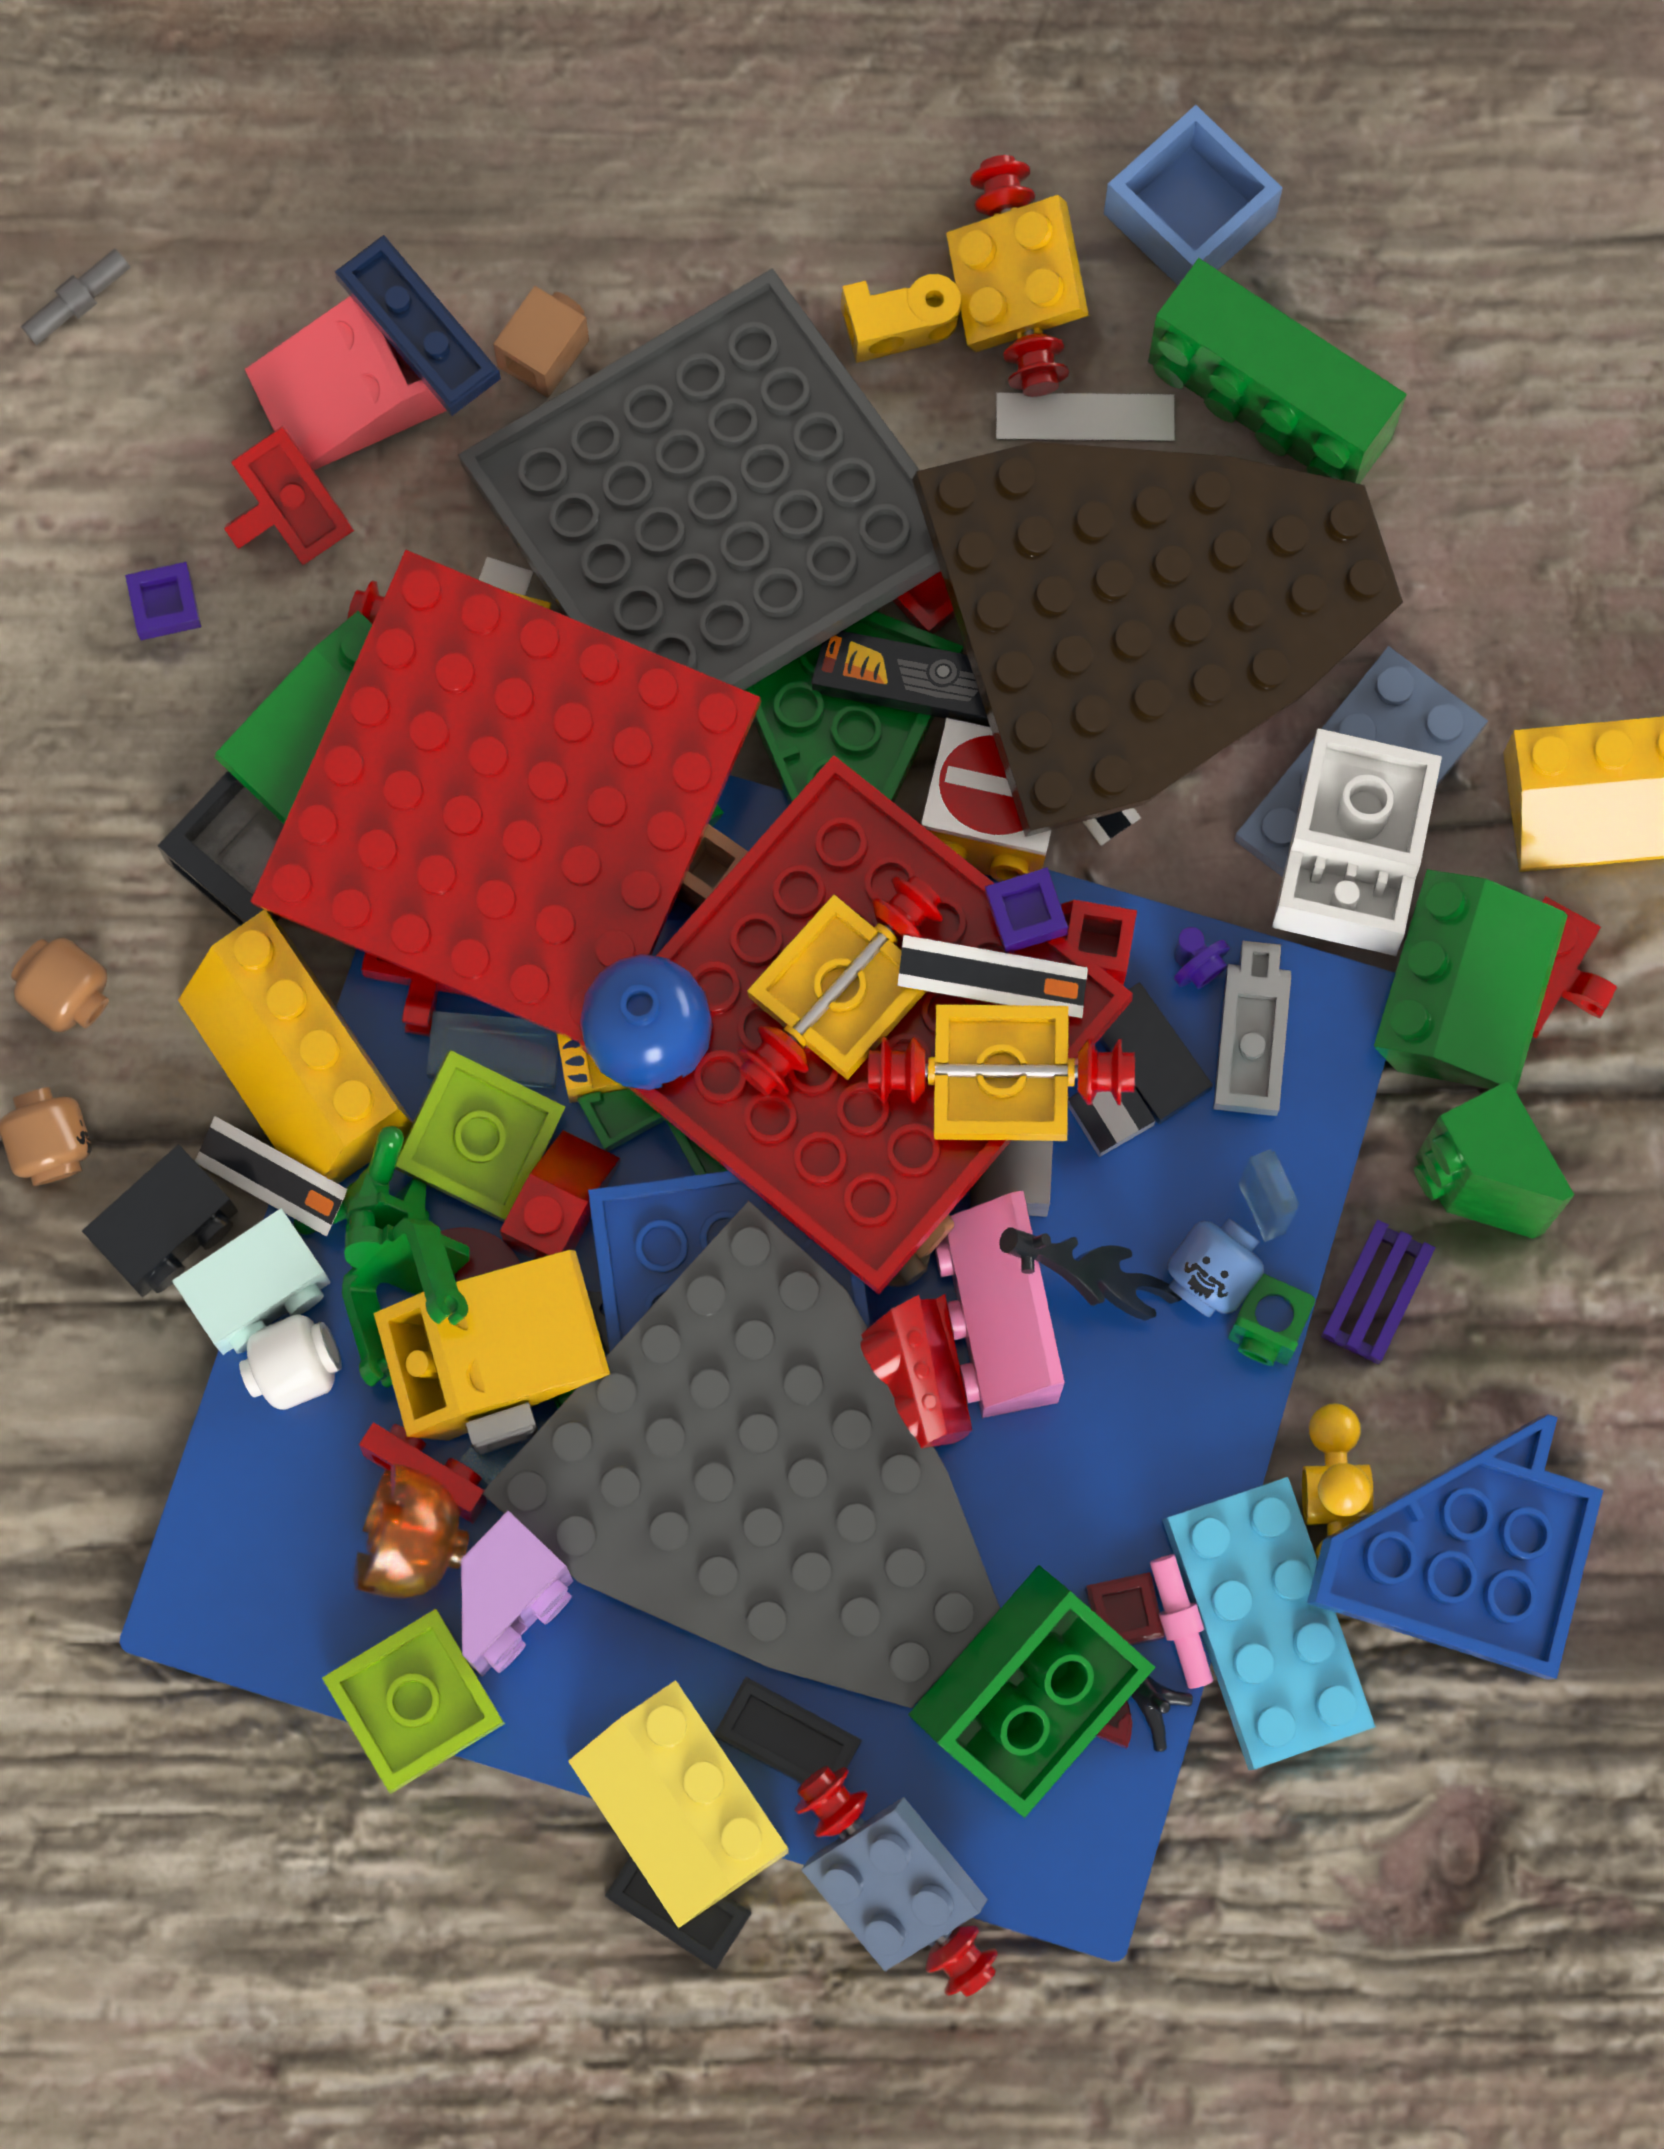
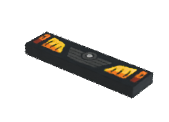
(899, 677)

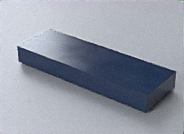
(417, 325)

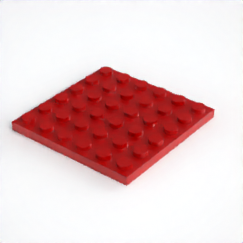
(503, 796)
(829, 1152)

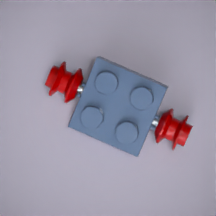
(895, 1883)

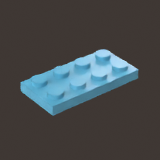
(1271, 1651)

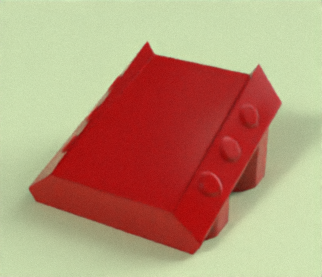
(919, 1362)

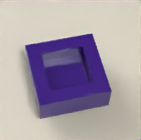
(163, 601)
(1026, 910)

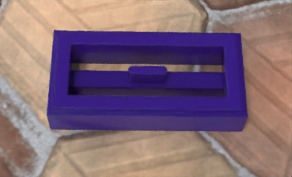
(1401, 1244)

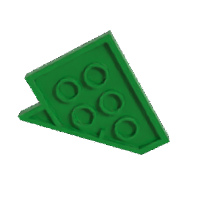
(808, 728)

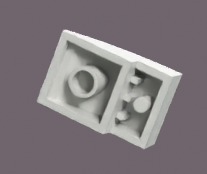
(1357, 842)

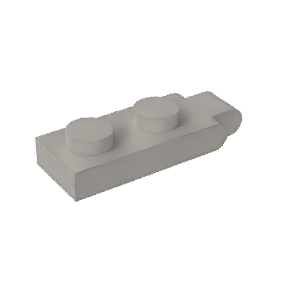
(1253, 1032)

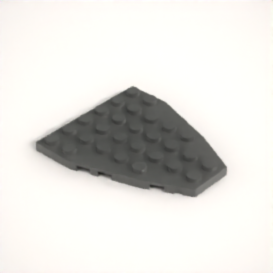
(759, 1481)

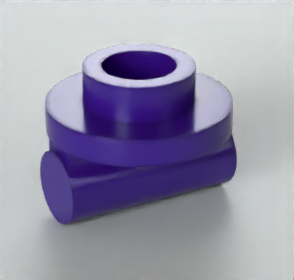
(1198, 962)

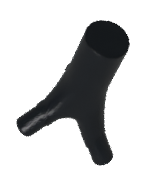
(1153, 1702)

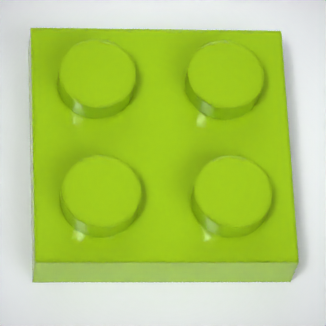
(478, 1135)
(413, 1701)

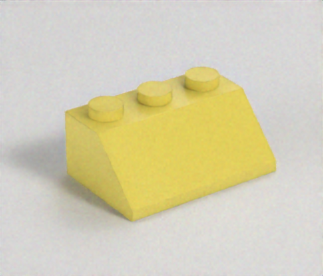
(678, 1804)

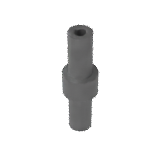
(75, 296)

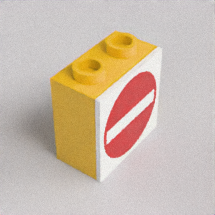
(974, 806)

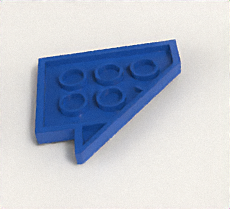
(1472, 1556)

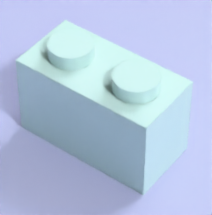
(253, 1282)

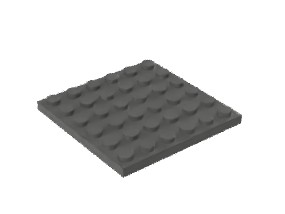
(714, 492)

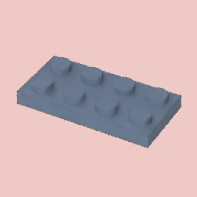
(1389, 706)

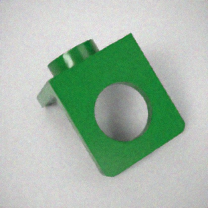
(1260, 1342)

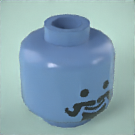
(1215, 1267)

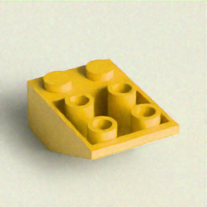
(520, 1343)

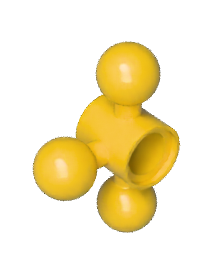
(1338, 1490)

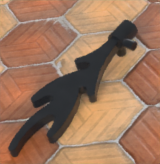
(1093, 1273)

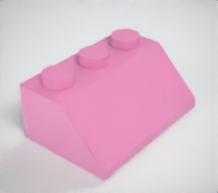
(999, 1311)

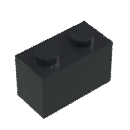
(162, 1222)

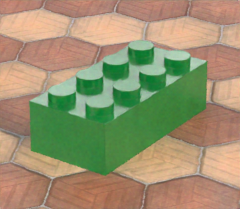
(1273, 376)

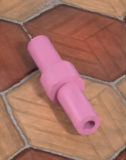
(1181, 1621)

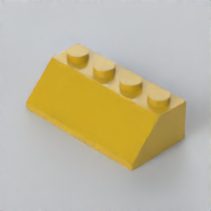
(1587, 793)
(290, 1050)

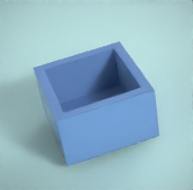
(1192, 197)

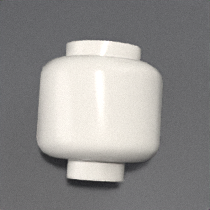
(291, 1362)

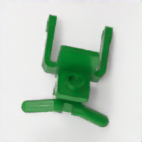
(393, 1244)

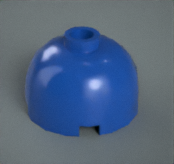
(645, 1021)

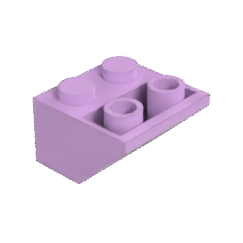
(505, 1589)

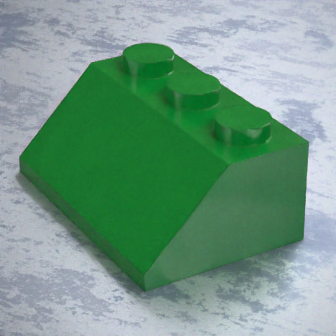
(1469, 981)
(1493, 1165)
(1031, 1691)

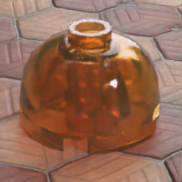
(410, 1535)

